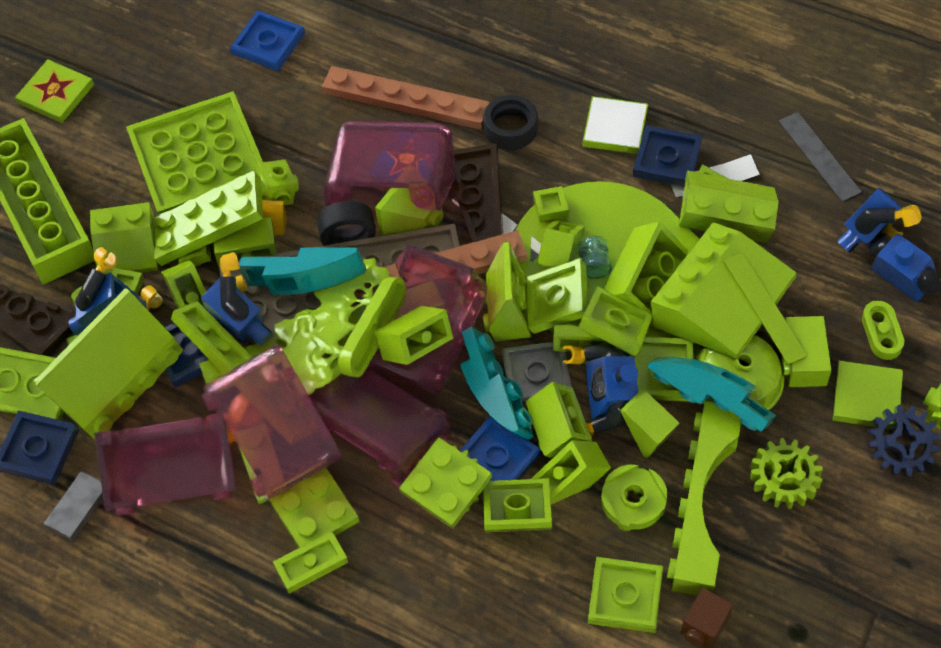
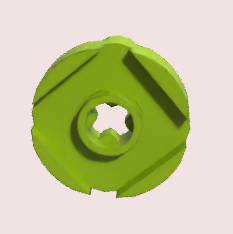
(629, 514)

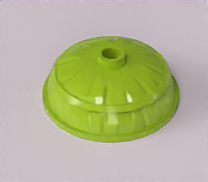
(763, 369)

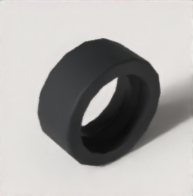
(510, 105)
(345, 213)

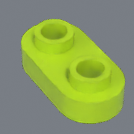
(883, 332)

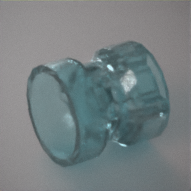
(594, 254)

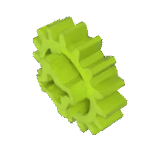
(791, 485)

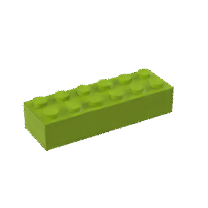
(39, 207)

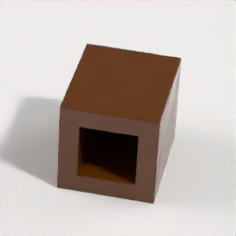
(706, 619)

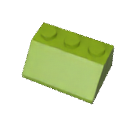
(729, 203)
(645, 265)

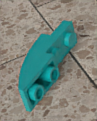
(307, 272)
(704, 380)
(493, 390)

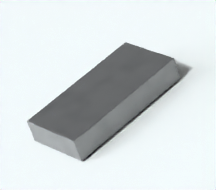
(75, 507)

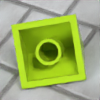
(517, 505)

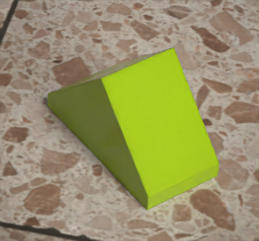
(648, 422)

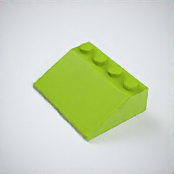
(705, 300)
(109, 364)

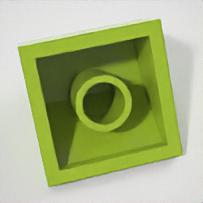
(127, 234)

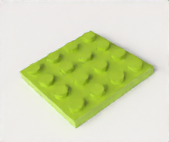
(194, 150)

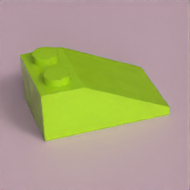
(506, 297)

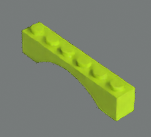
(697, 555)

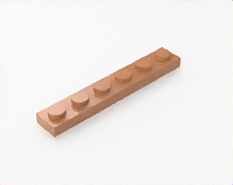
(405, 97)
(476, 255)

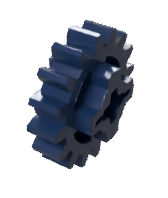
(900, 427)

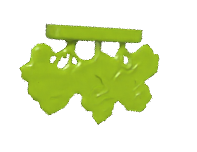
(319, 330)

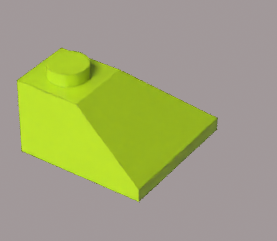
(399, 214)

